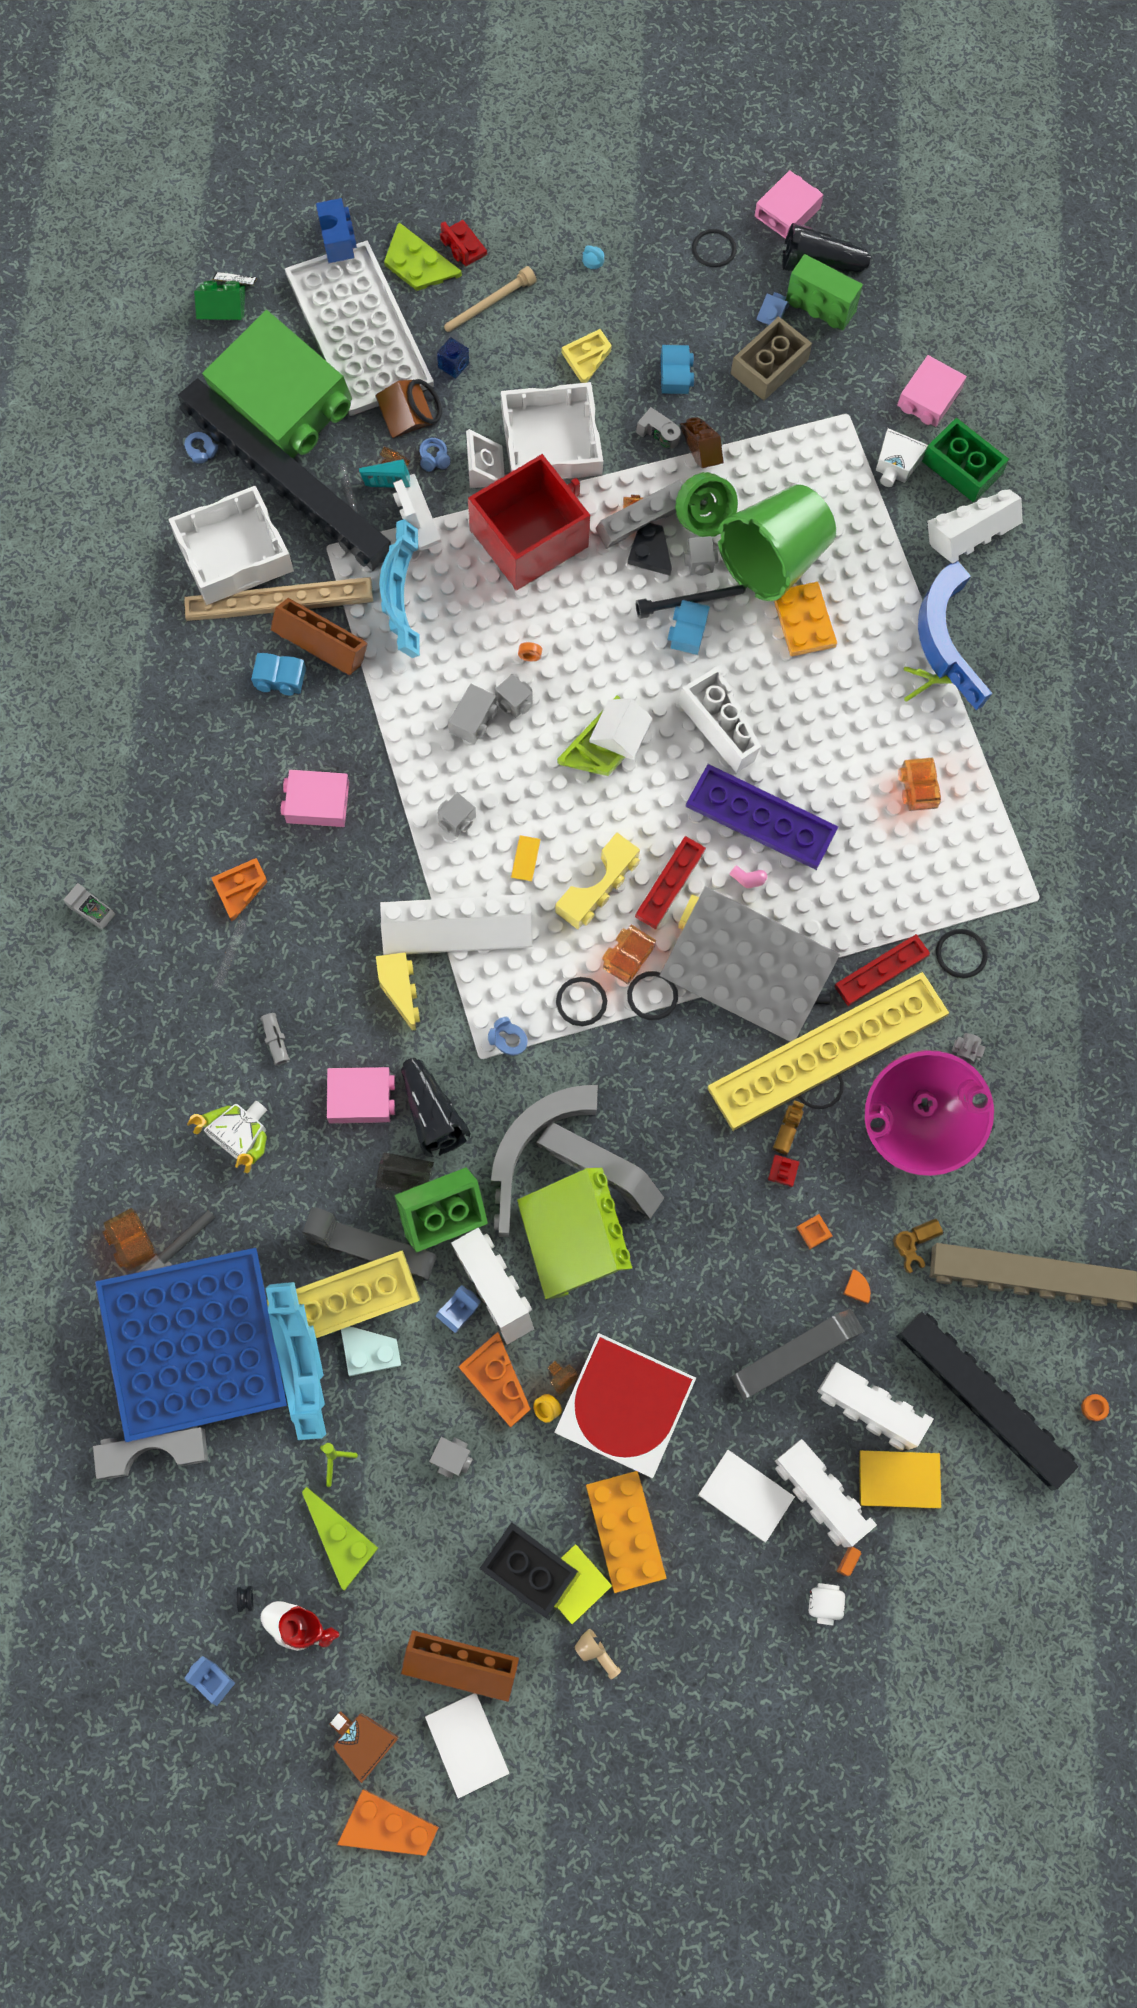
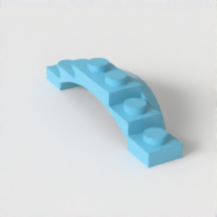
(392, 587)
(297, 1360)

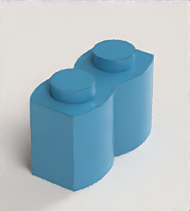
(676, 369)
(689, 627)
(278, 673)

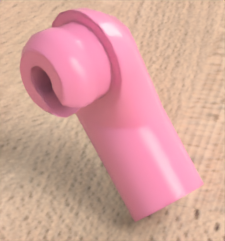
(750, 879)

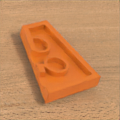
(496, 1380)
(386, 1827)

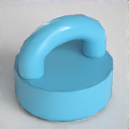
(593, 257)

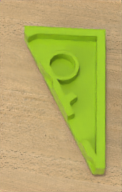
(344, 1544)

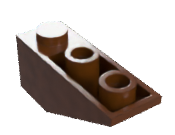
(703, 442)

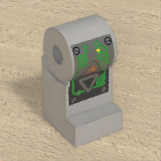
(660, 428)
(88, 906)

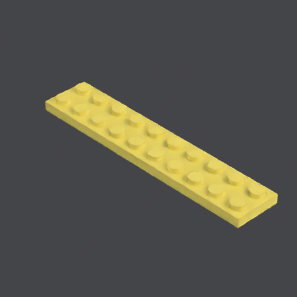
(827, 1051)

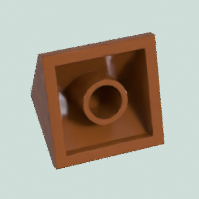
(398, 411)

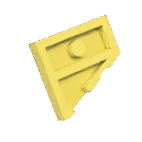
(587, 354)

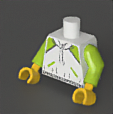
(235, 1131)

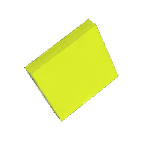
(586, 1589)

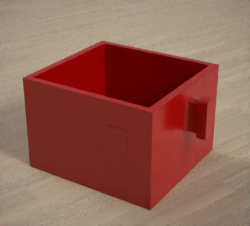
(530, 521)

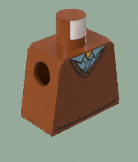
(361, 1743)

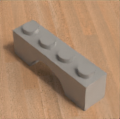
(634, 517)
(115, 1458)

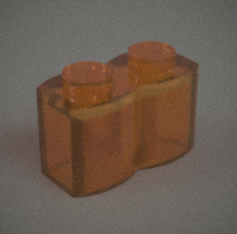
(920, 784)
(629, 953)
(129, 1239)

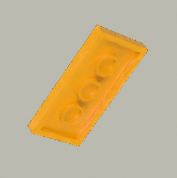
(626, 1531)

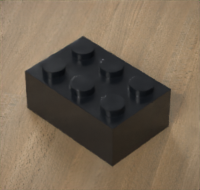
(530, 1571)

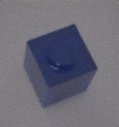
(453, 357)

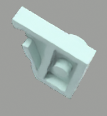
(369, 1351)

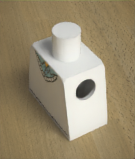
(899, 457)

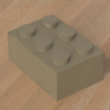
(771, 358)

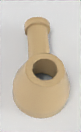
(589, 1649)

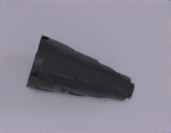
(822, 247)
(432, 1111)

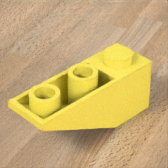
(395, 982)

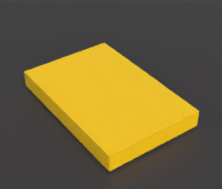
(899, 1479)

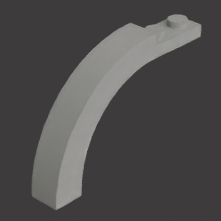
(551, 1108)

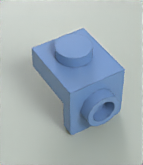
(772, 308)
(459, 1309)
(209, 1680)

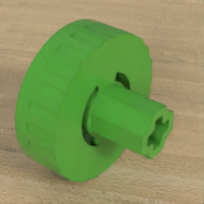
(695, 500)

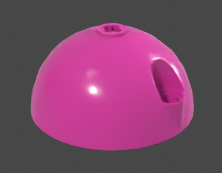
(934, 1136)

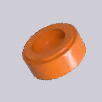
(530, 651)
(1095, 1407)

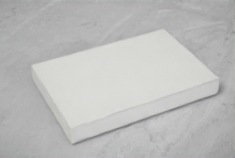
(746, 1496)
(467, 1745)

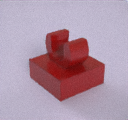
(783, 1170)

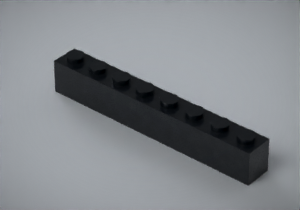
(987, 1401)

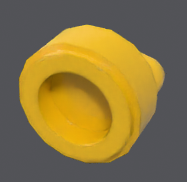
(547, 1408)

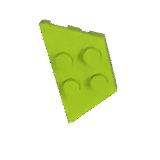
(417, 261)
(588, 756)

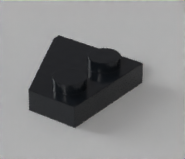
(651, 550)

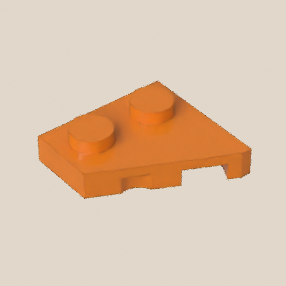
(239, 886)

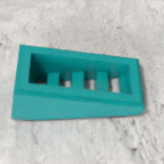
(388, 474)

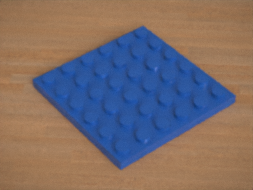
(190, 1344)

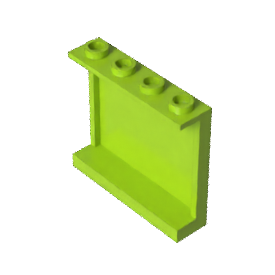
(574, 1232)

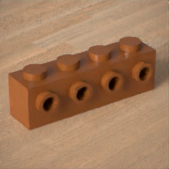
(318, 636)
(489, 1676)

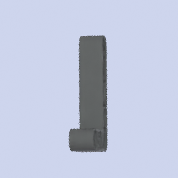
(325, 1230)
(797, 1353)

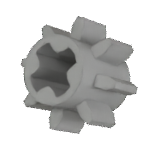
(969, 1048)

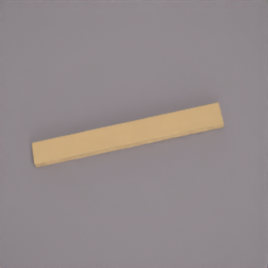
(265, 600)

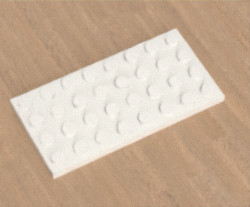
(357, 324)

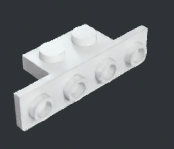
(416, 512)

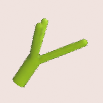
(933, 679)
(332, 1454)

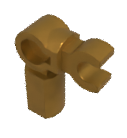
(787, 1132)
(905, 1241)

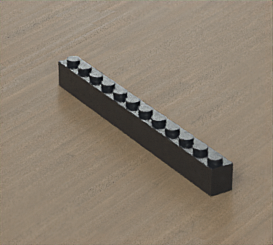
(284, 474)

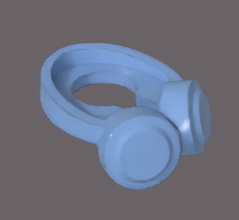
(210, 447)
(427, 461)
(504, 1025)

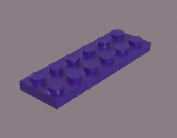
(762, 816)

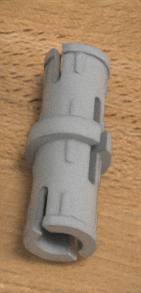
(274, 1039)

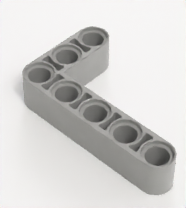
(621, 1175)

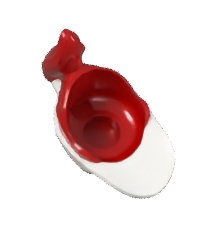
(295, 1626)

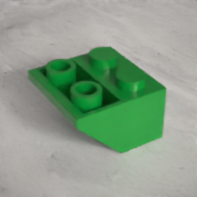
(220, 301)

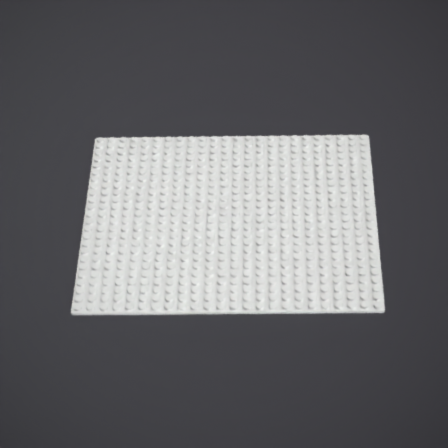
(824, 722)

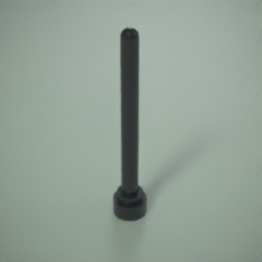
(646, 607)

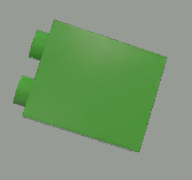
(279, 385)

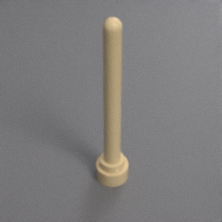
(525, 278)

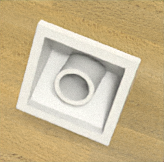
(484, 460)
(621, 727)

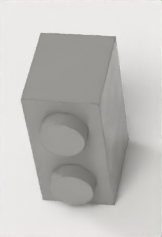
(473, 714)

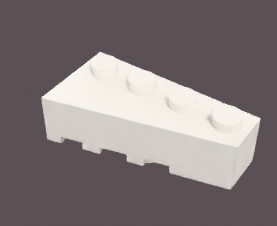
(974, 524)
(720, 719)
(493, 1285)
(874, 1408)
(824, 1495)

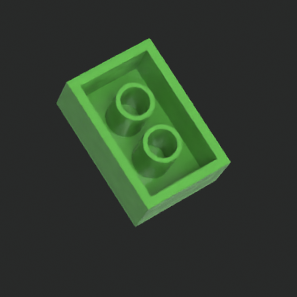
(823, 292)
(441, 1209)

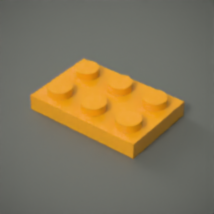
(805, 620)

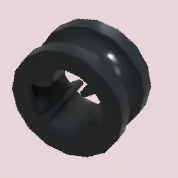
(245, 1599)

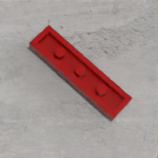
(670, 882)
(882, 970)

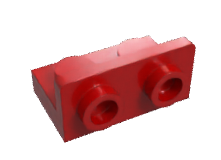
(463, 242)

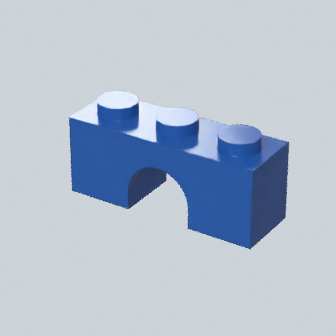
(336, 230)

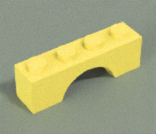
(579, 903)

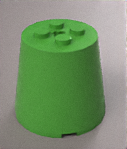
(776, 540)

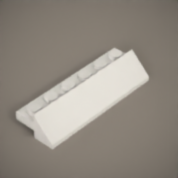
(456, 924)

